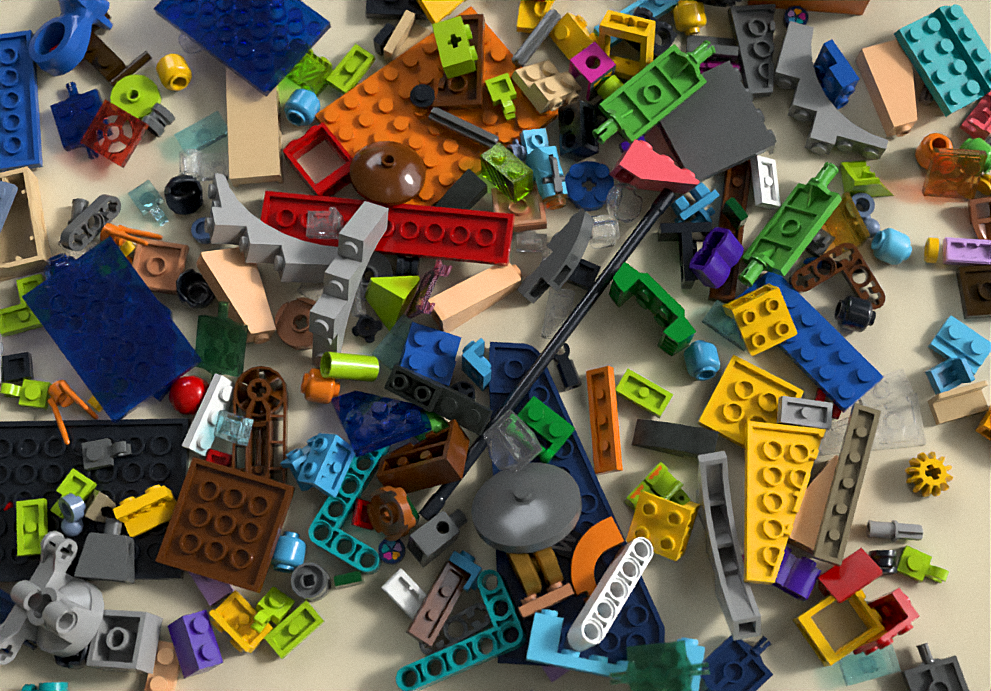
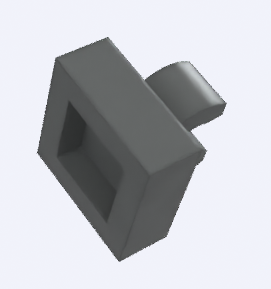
(819, 243)

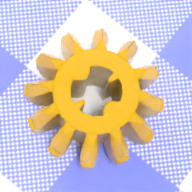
(929, 484)

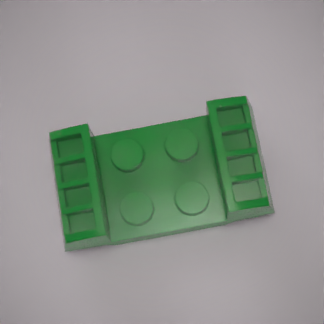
(653, 297)

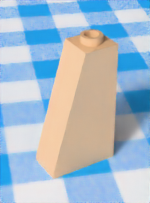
(890, 86)
(242, 287)
(474, 296)
(812, 509)

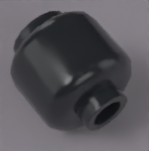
(854, 313)

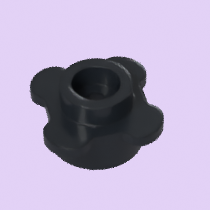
(368, 335)

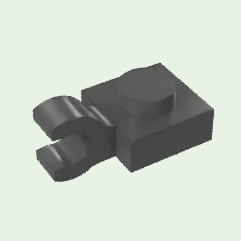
(101, 452)

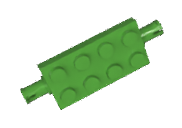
(653, 93)
(792, 227)

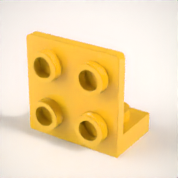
(761, 318)
(663, 524)

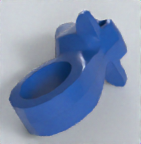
(73, 33)

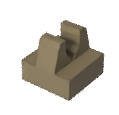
(94, 505)

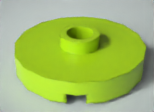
(131, 85)

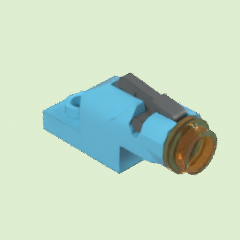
(545, 167)

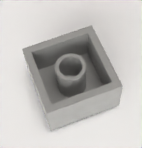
(125, 642)

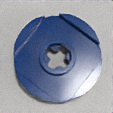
(593, 172)

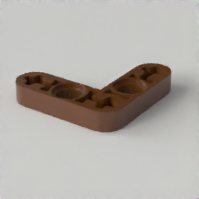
(847, 268)

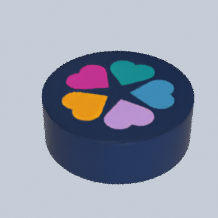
(795, 14)
(392, 551)

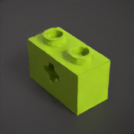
(455, 59)

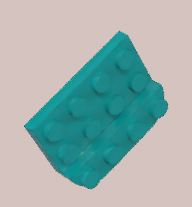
(948, 57)

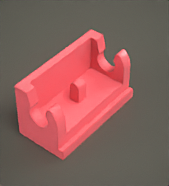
(979, 121)

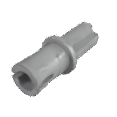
(894, 530)

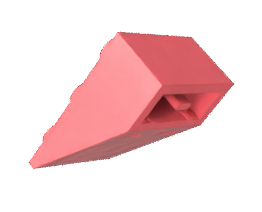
(651, 171)

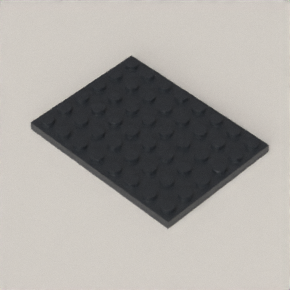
(38, 461)

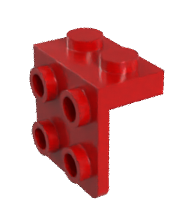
(896, 617)

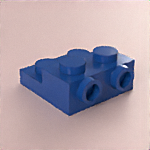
(836, 74)
(430, 352)

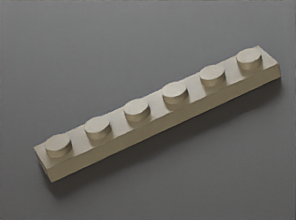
(846, 485)

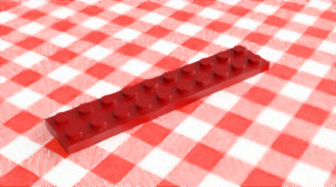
(410, 231)

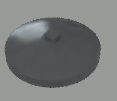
(527, 508)

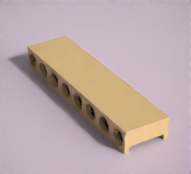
(253, 133)

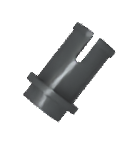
(78, 207)

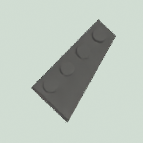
(753, 35)

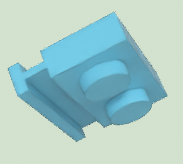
(959, 340)

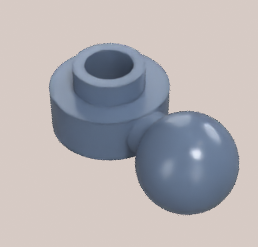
(868, 205)
(73, 510)

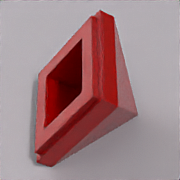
(360, 515)

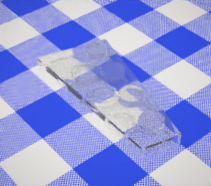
(898, 427)

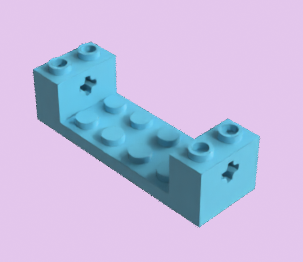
(545, 641)

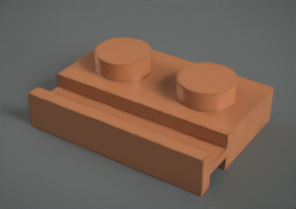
(555, 595)

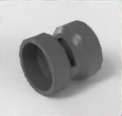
(158, 119)

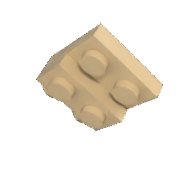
(547, 86)

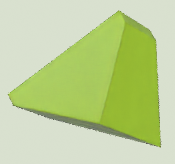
(859, 179)
(391, 296)

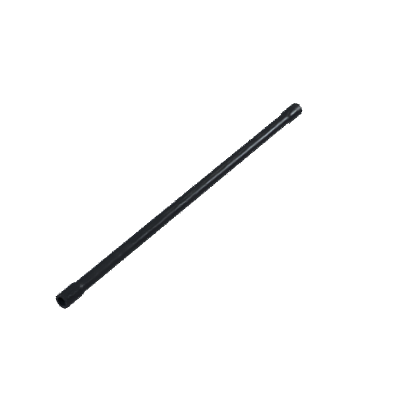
(658, 207)

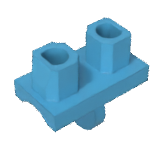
(703, 198)

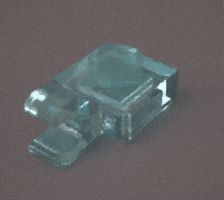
(148, 200)

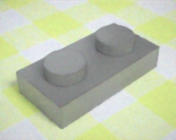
(804, 412)

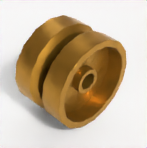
(530, 564)

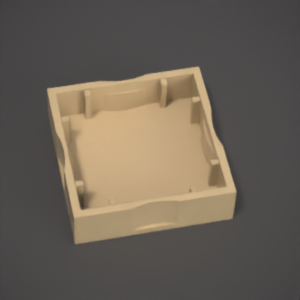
(24, 233)

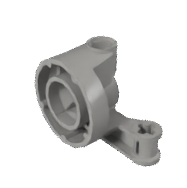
(52, 606)

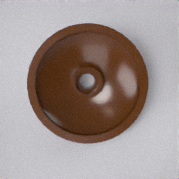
(387, 182)

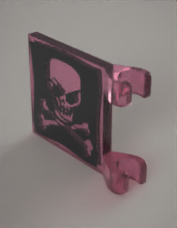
(420, 301)

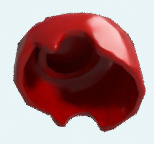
(187, 394)

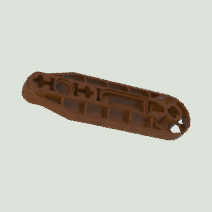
(261, 408)

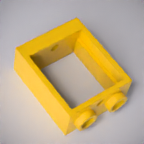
(640, 31)
(818, 642)

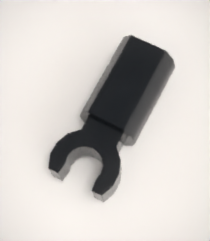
(567, 369)

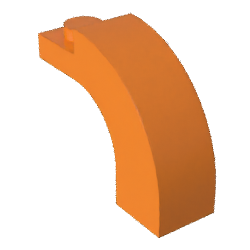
(591, 546)

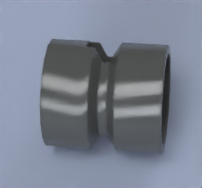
(310, 582)

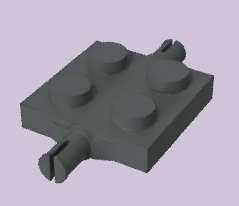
(934, 673)

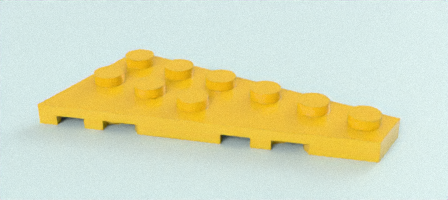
(774, 485)

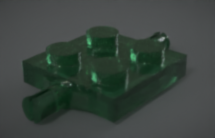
(221, 343)
(659, 668)

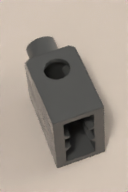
(428, 543)
(107, 555)

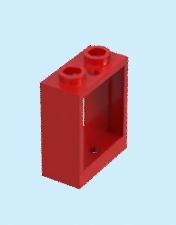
(314, 136)

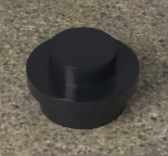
(422, 96)

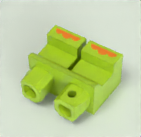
(661, 484)

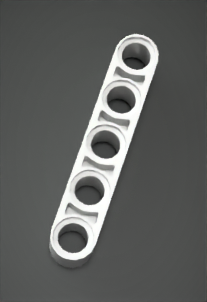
(619, 581)

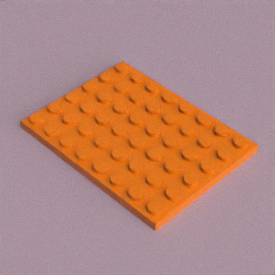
(383, 112)

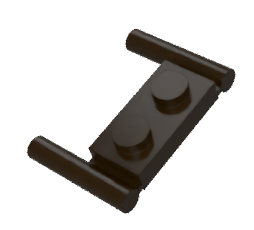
(107, 62)

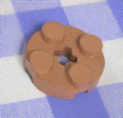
(286, 326)

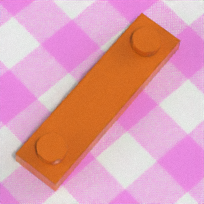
(604, 420)

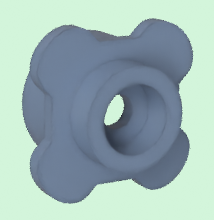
(518, 150)

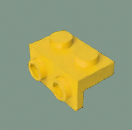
(572, 35)
(147, 510)
(235, 618)

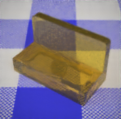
(847, 224)

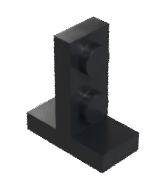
(686, 235)

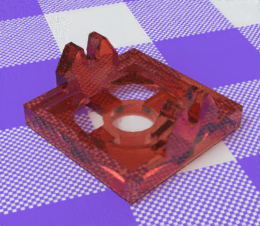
(107, 110)

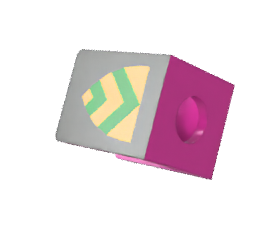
(596, 77)

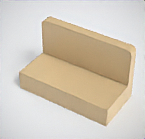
(404, 36)
(958, 403)

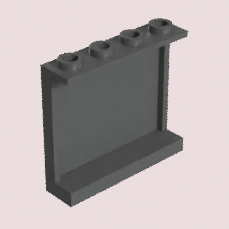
(717, 126)

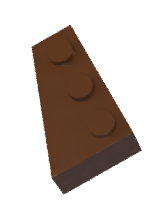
(427, 463)

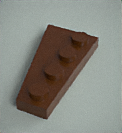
(467, 89)

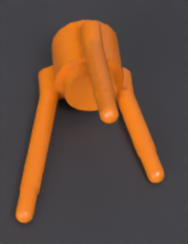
(120, 235)
(64, 396)

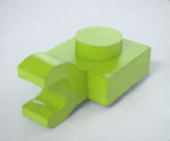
(502, 92)
(31, 394)
(76, 484)
(917, 565)
(272, 608)

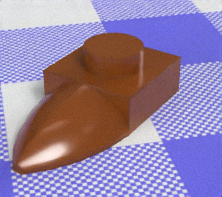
(980, 216)

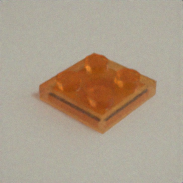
(954, 173)

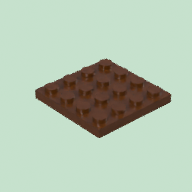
(226, 524)

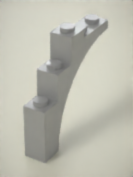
(809, 102)
(260, 243)
(342, 277)
(724, 548)

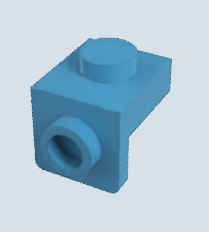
(950, 374)
(466, 562)

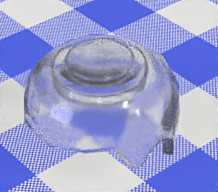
(623, 202)

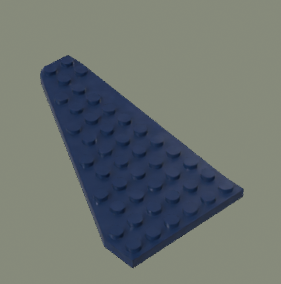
(638, 619)

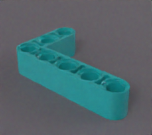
(348, 501)
(472, 645)

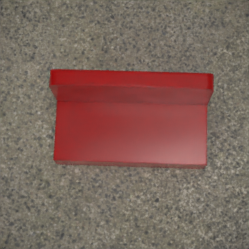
(850, 577)

